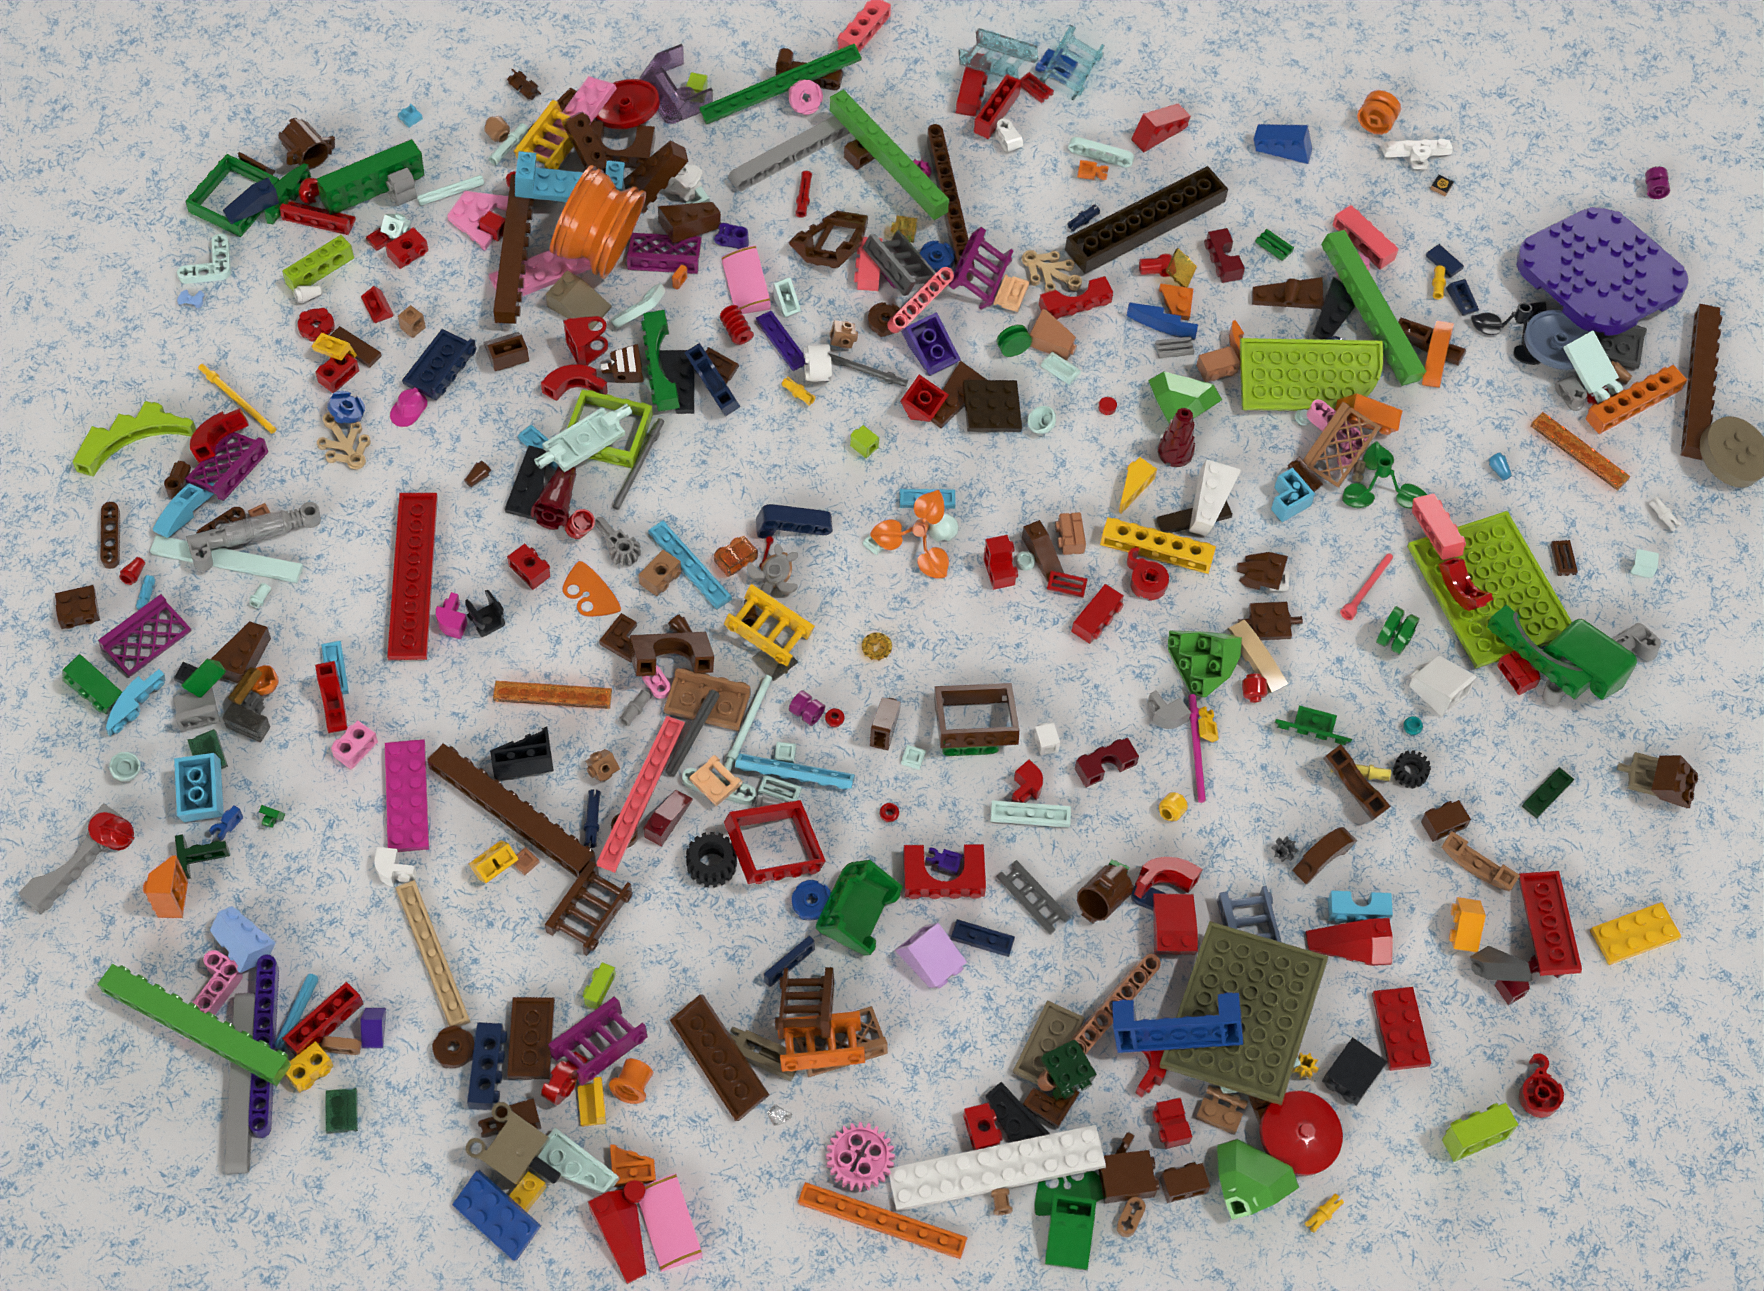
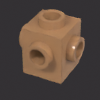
(843, 334)
(602, 765)

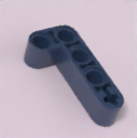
(792, 519)

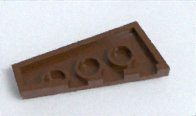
(1273, 294)
(954, 388)

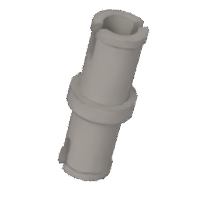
(635, 708)

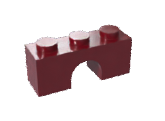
(1227, 267)
(1119, 753)

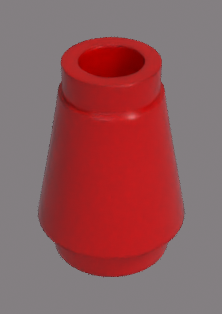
(132, 571)

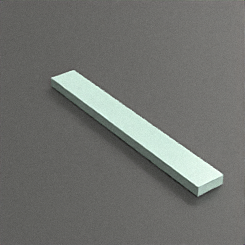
(231, 560)

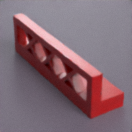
(317, 217)

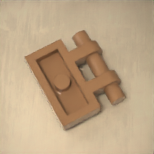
(1219, 1115)

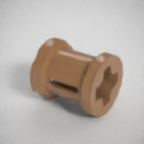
(1001, 1201)

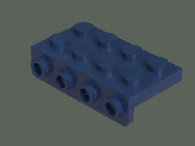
(439, 364)

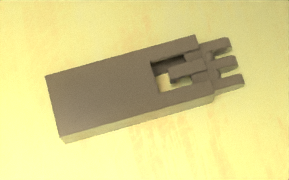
(768, 1056)

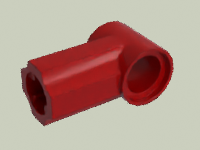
(1155, 265)

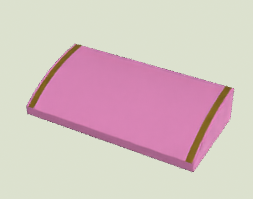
(746, 280)
(669, 1223)

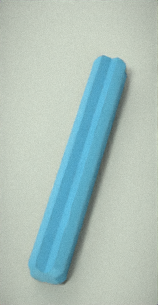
(297, 1009)

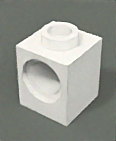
(1046, 738)

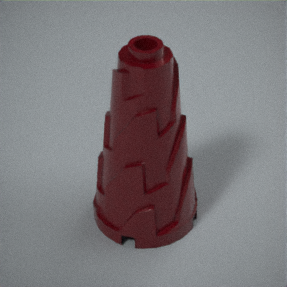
(1178, 440)
(554, 501)

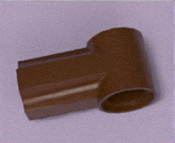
(176, 480)

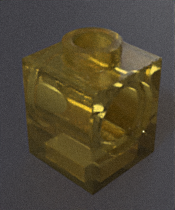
(906, 226)

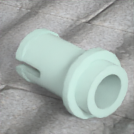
(259, 596)

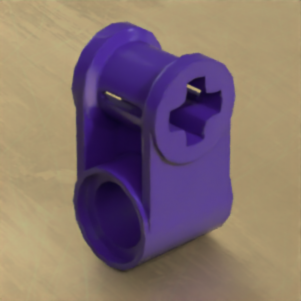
(733, 236)

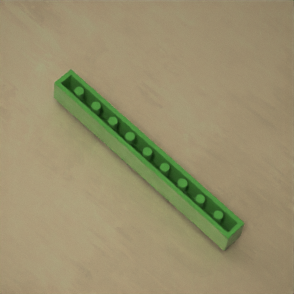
(889, 155)
(1373, 307)
(195, 1024)

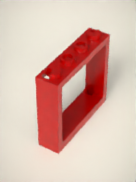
(772, 813)

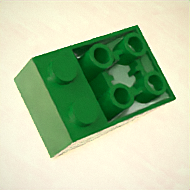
(1070, 1231)

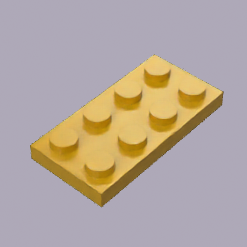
(1635, 933)

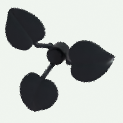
(1490, 325)

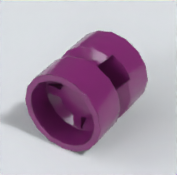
(1657, 182)
(804, 706)

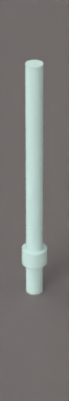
(733, 754)

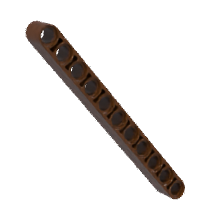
(946, 183)

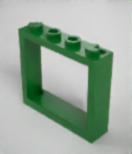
(209, 184)

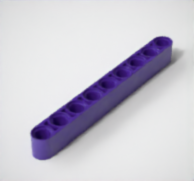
(267, 1034)

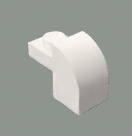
(388, 869)

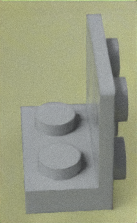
(195, 711)

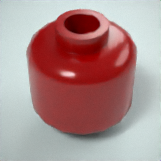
(1254, 687)

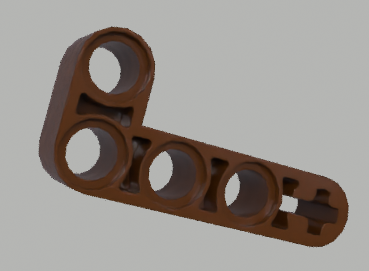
(786, 62)

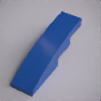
(1156, 319)

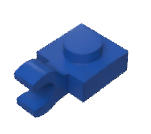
(229, 821)

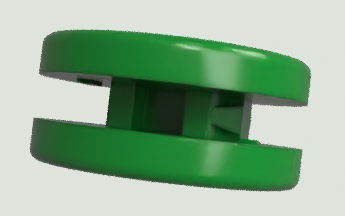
(1014, 340)

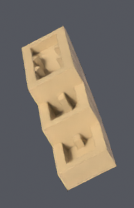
(1258, 656)

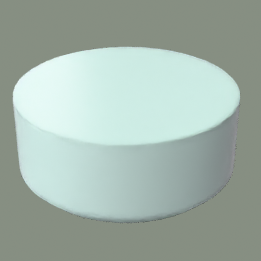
(1025, 560)

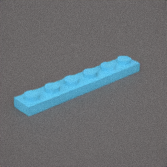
(801, 772)

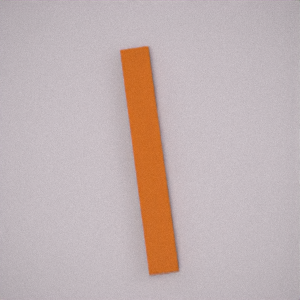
(882, 1220)

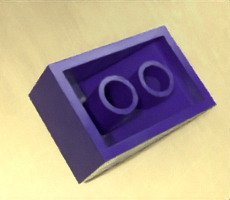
(931, 344)

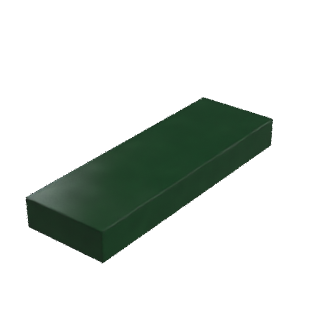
(1548, 792)

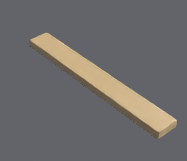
(432, 954)

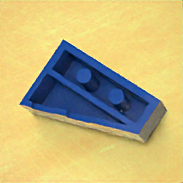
(1284, 141)

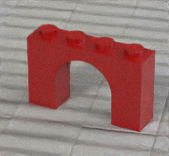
(920, 884)

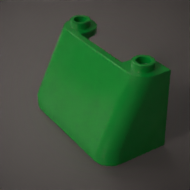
(1596, 655)
(857, 905)

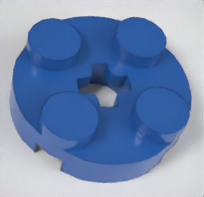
(935, 248)
(342, 414)
(801, 895)

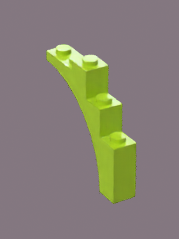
(125, 430)

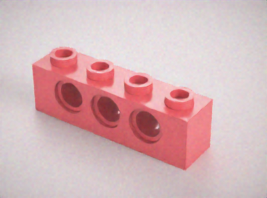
(865, 24)

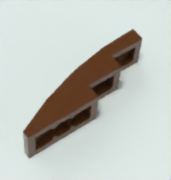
(1421, 335)

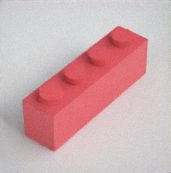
(1366, 237)
(1438, 526)

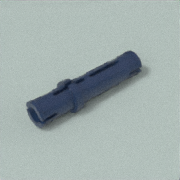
(591, 826)

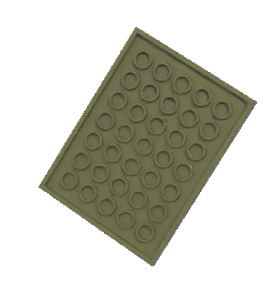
(1276, 1000)

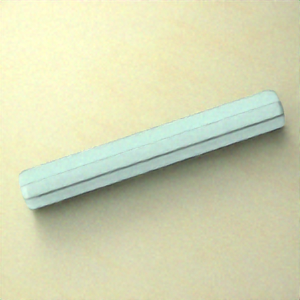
(450, 190)

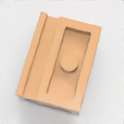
(1011, 293)

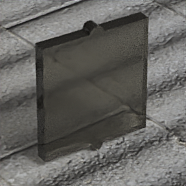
(770, 665)

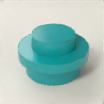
(1413, 725)

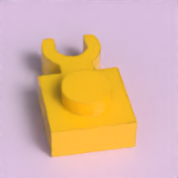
(1207, 726)

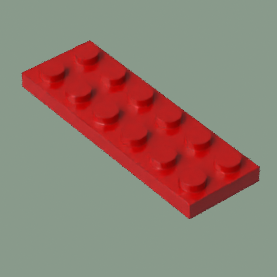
(1549, 923)

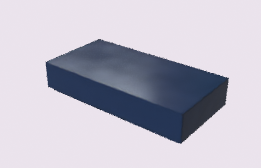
(1442, 257)

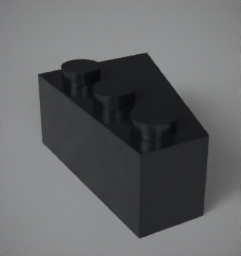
(523, 757)

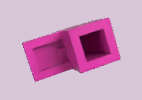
(449, 620)

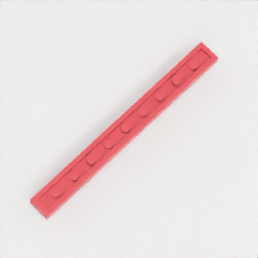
(640, 794)

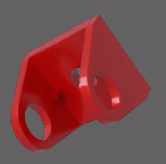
(579, 338)

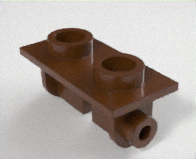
(529, 87)
(1305, 473)

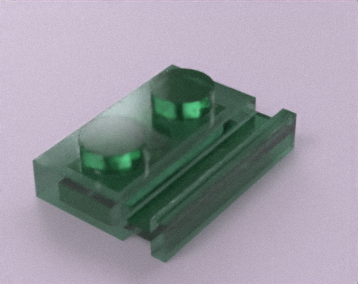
(208, 743)
(341, 1110)

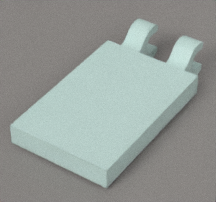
(1593, 366)

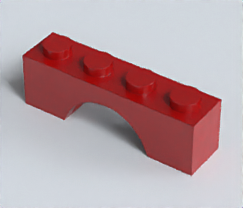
(1059, 305)

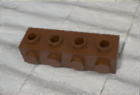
(585, 141)

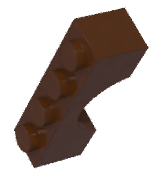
(1363, 792)

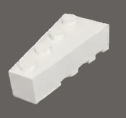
(1212, 491)

